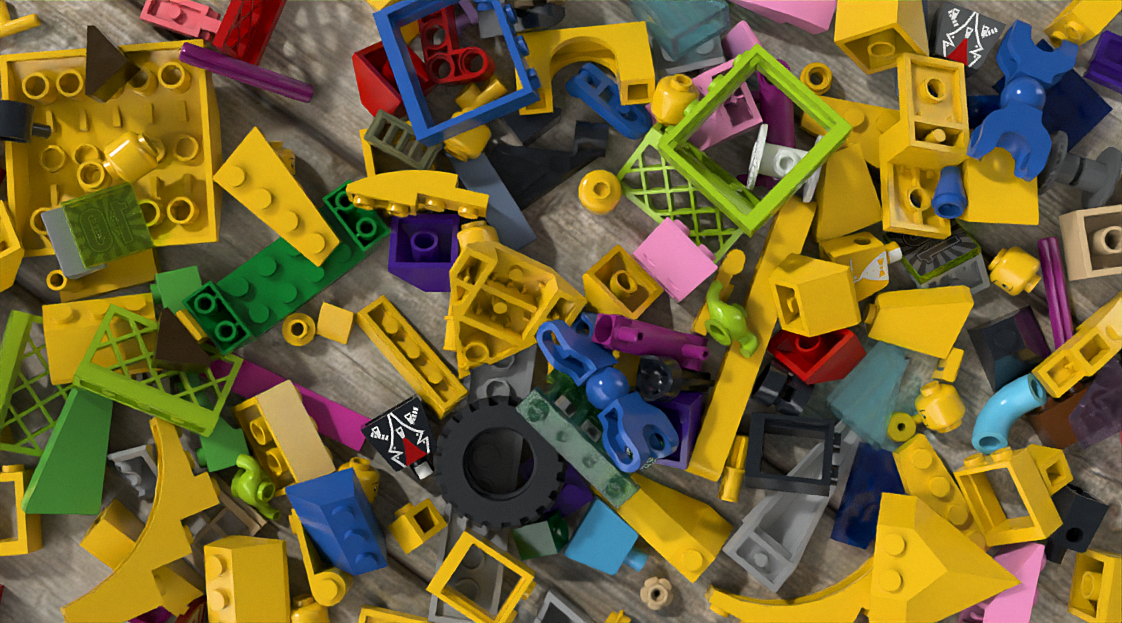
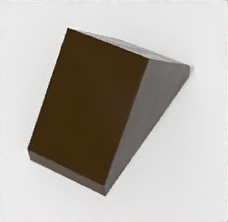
(106, 66)
(176, 347)

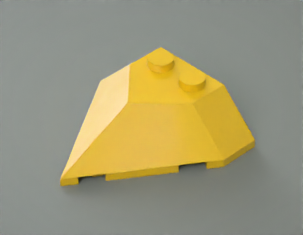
(503, 302)
(927, 566)

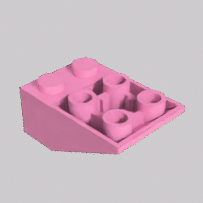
(730, 120)
(674, 259)
(1015, 604)

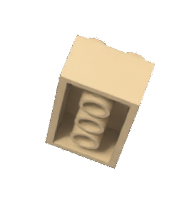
(1092, 242)

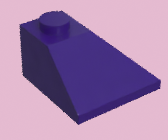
(424, 249)
(685, 416)

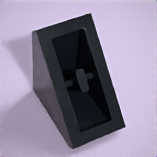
(530, 127)

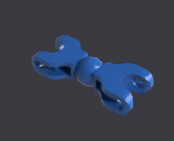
(1018, 122)
(625, 416)

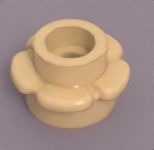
(650, 586)

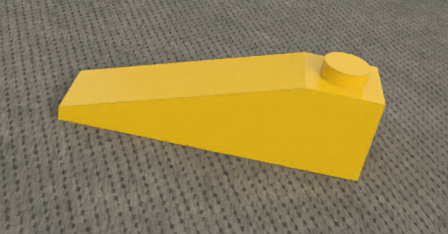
(675, 525)

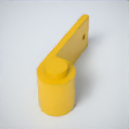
(327, 583)

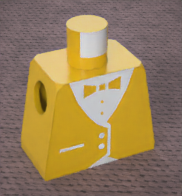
(866, 258)

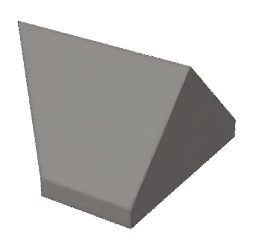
(137, 468)

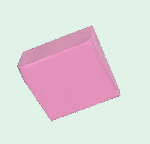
(739, 40)

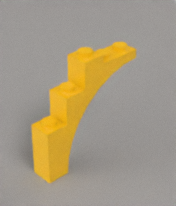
(178, 494)
(830, 605)

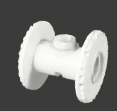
(777, 162)

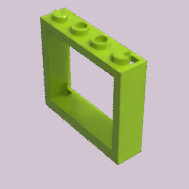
(719, 91)

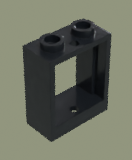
(798, 427)

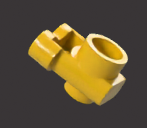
(472, 97)

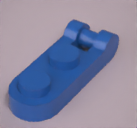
(630, 120)

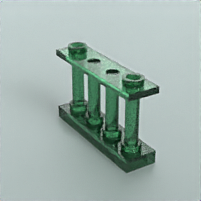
(572, 442)

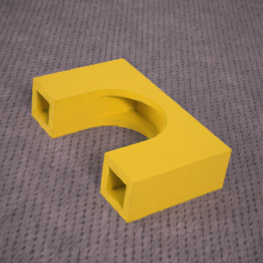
(617, 46)

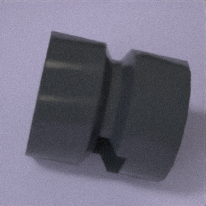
(772, 384)

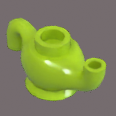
(729, 322)
(254, 486)

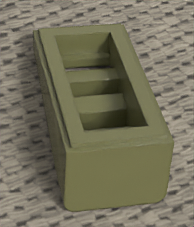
(396, 124)

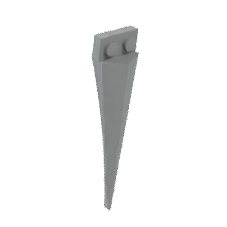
(783, 522)

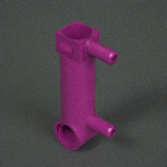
(778, 113)
(644, 338)

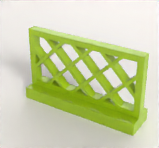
(722, 180)
(11, 357)
(140, 394)

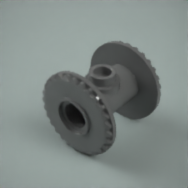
(1094, 177)

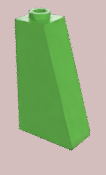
(74, 459)

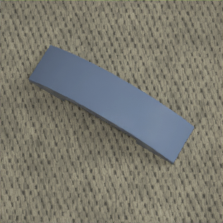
(502, 211)

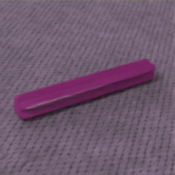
(245, 72)
(1055, 290)

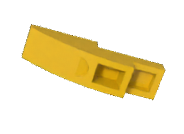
(404, 190)
(1084, 352)

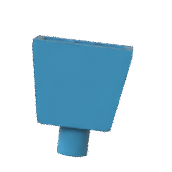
(604, 540)

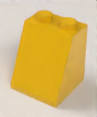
(880, 31)
(995, 191)
(1097, 587)

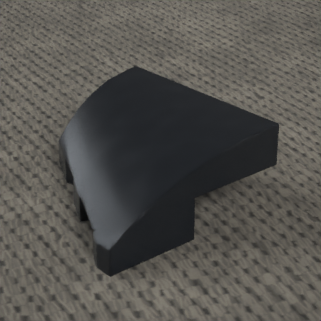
(528, 19)

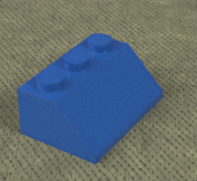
(340, 522)

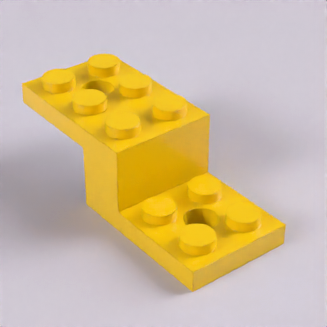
(923, 142)

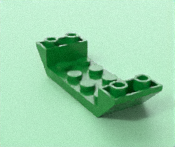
(282, 278)

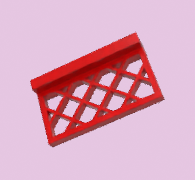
(248, 28)

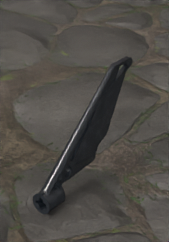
(536, 171)

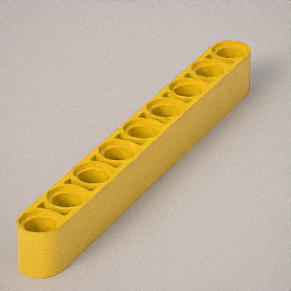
(737, 372)

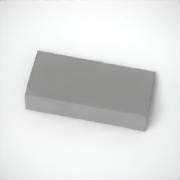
(64, 245)

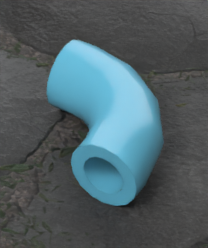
(1003, 410)

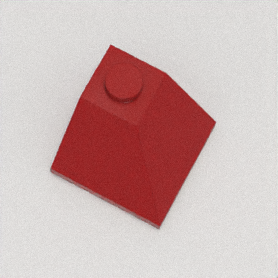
(377, 82)
(817, 357)

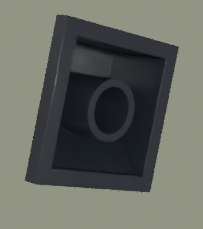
(1009, 346)

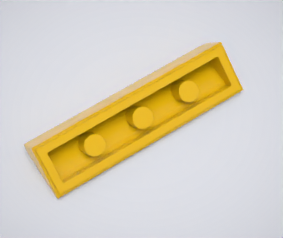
(411, 356)

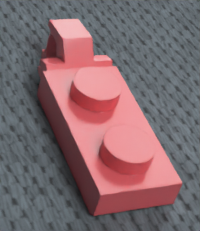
(182, 18)

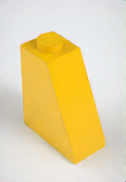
(844, 195)
(919, 318)

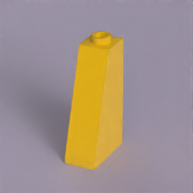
(112, 539)

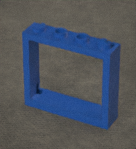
(407, 11)

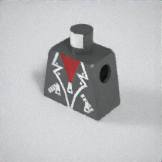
(963, 36)

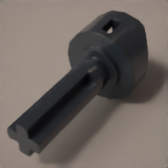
(663, 379)

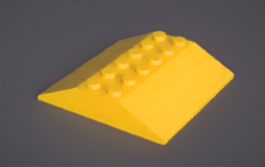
(164, 100)

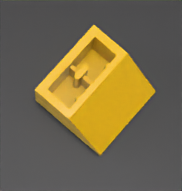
(814, 295)

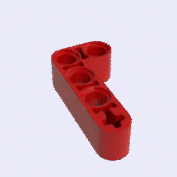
(450, 51)

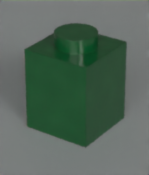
(542, 537)

